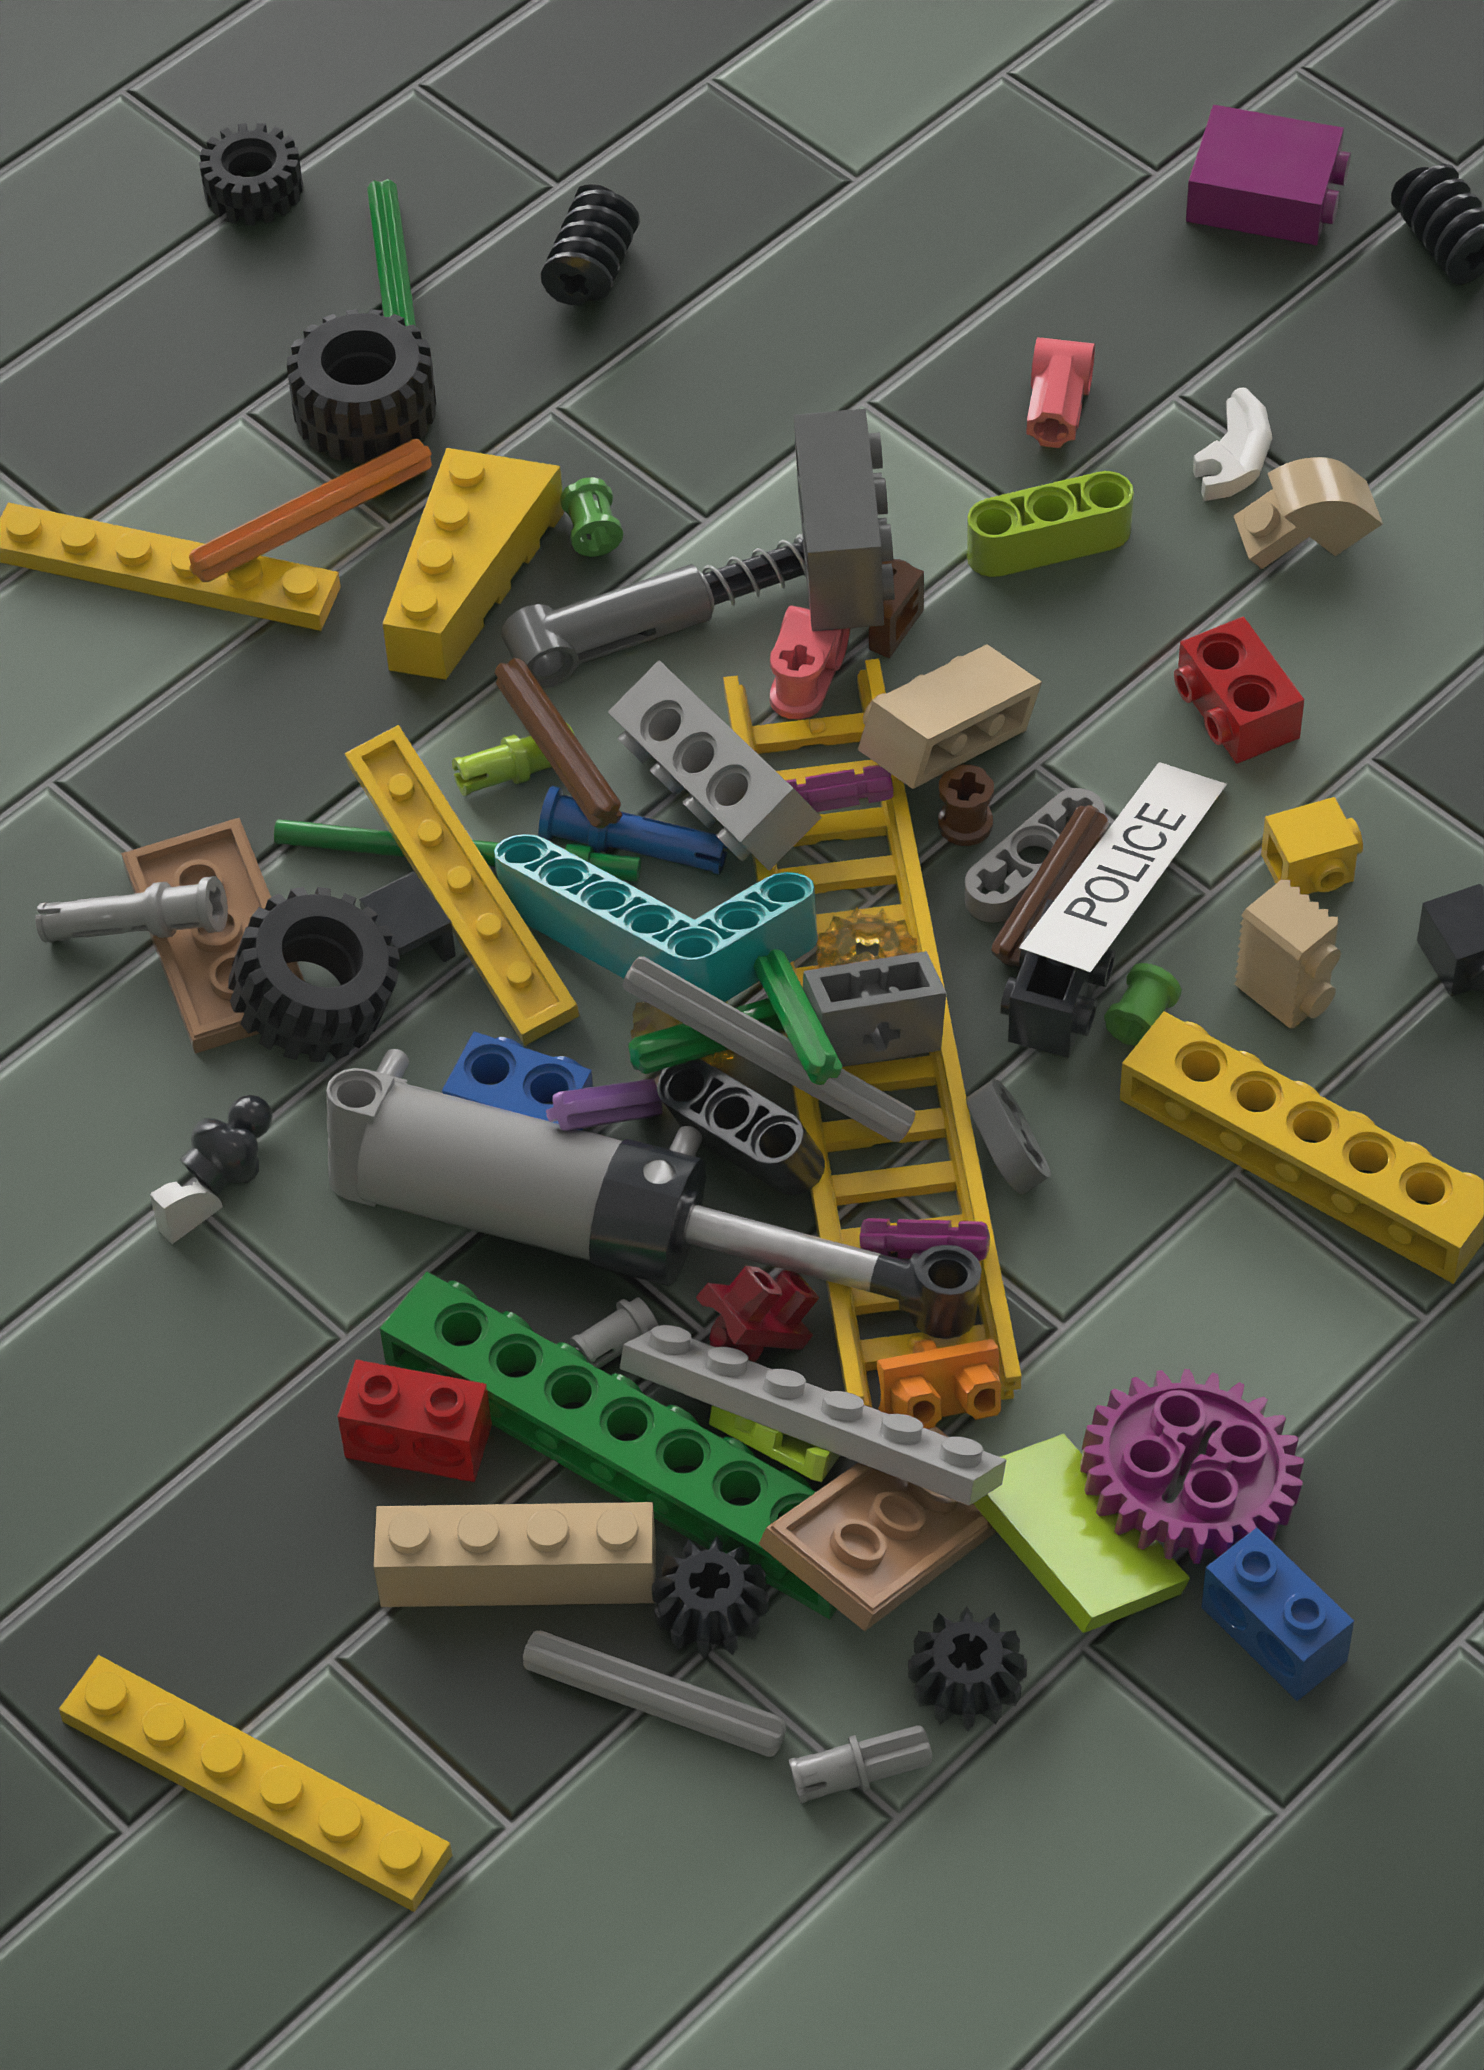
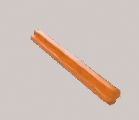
(309, 510)

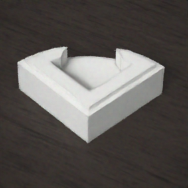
(182, 1208)

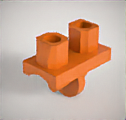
(942, 1381)

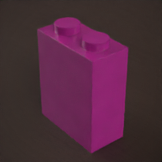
(1267, 175)

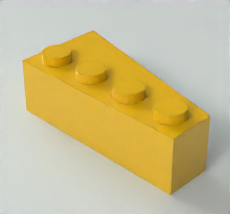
(466, 549)

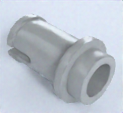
(606, 1338)

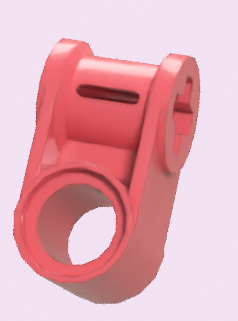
(804, 664)

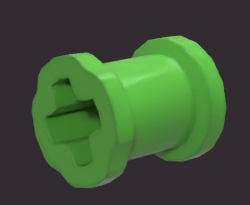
(591, 517)
(1145, 999)

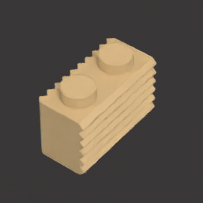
(1287, 954)

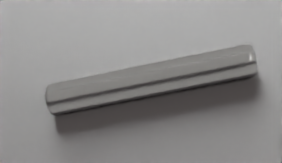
(654, 1693)

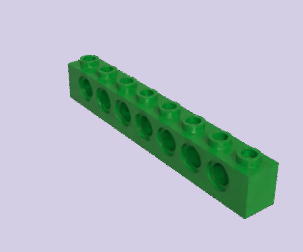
(584, 1439)

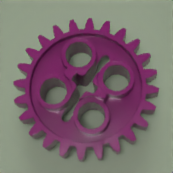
(1153, 1437)

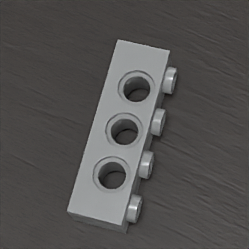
(714, 765)

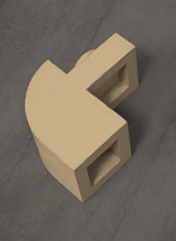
(1307, 500)

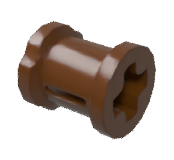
(966, 813)

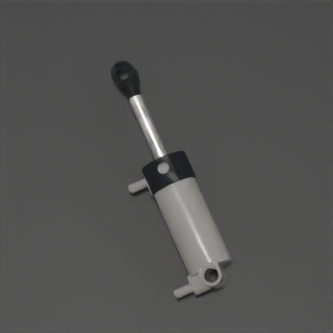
(593, 1195)

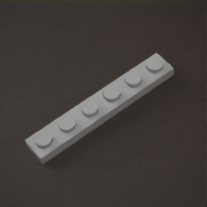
(823, 1418)

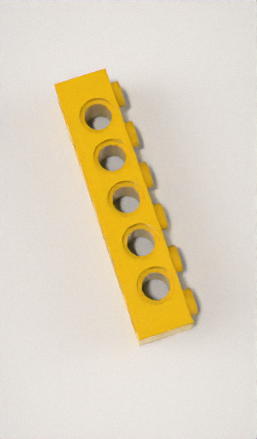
(1324, 1174)

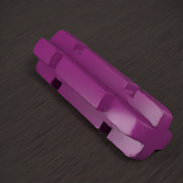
(845, 788)
(917, 1236)

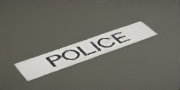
(1123, 867)

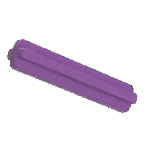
(605, 1105)

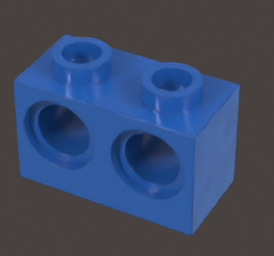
(522, 1076)
(1277, 1613)

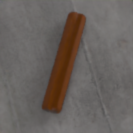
(1064, 859)

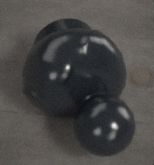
(229, 1150)

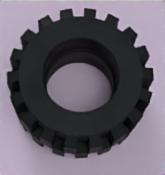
(361, 384)
(327, 934)

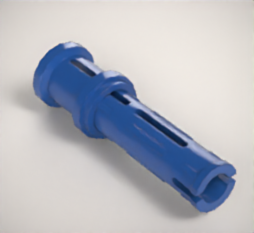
(633, 833)

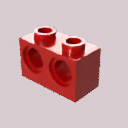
(1239, 690)
(415, 1420)

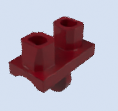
(760, 1311)

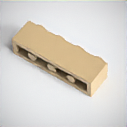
(515, 1554)

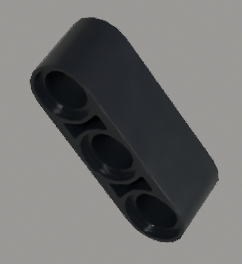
(742, 1126)

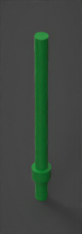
(383, 843)

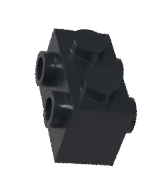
(1052, 1000)

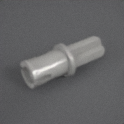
(860, 1763)

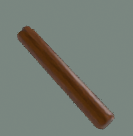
(558, 743)

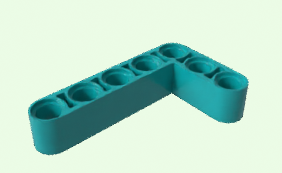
(620, 923)

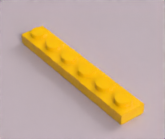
(161, 567)
(462, 885)
(256, 1783)

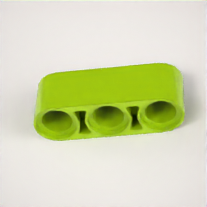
(1049, 523)

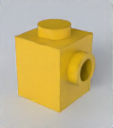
(1312, 846)

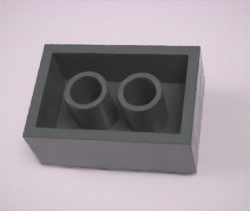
(841, 520)

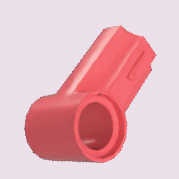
(1059, 380)

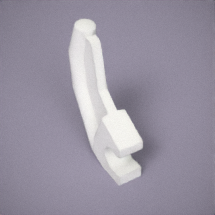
(1240, 453)

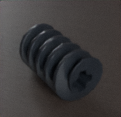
(1444, 219)
(590, 246)

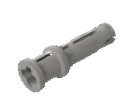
(157, 910)

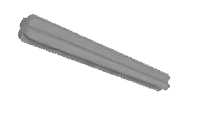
(764, 1047)

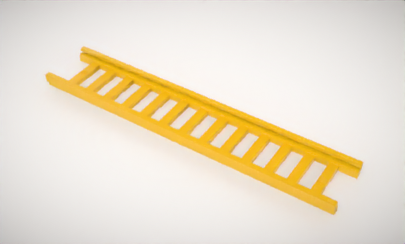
(938, 1069)

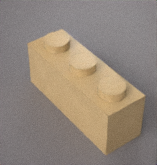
(948, 715)

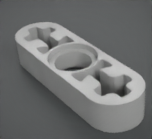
(1039, 830)

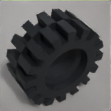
(247, 152)

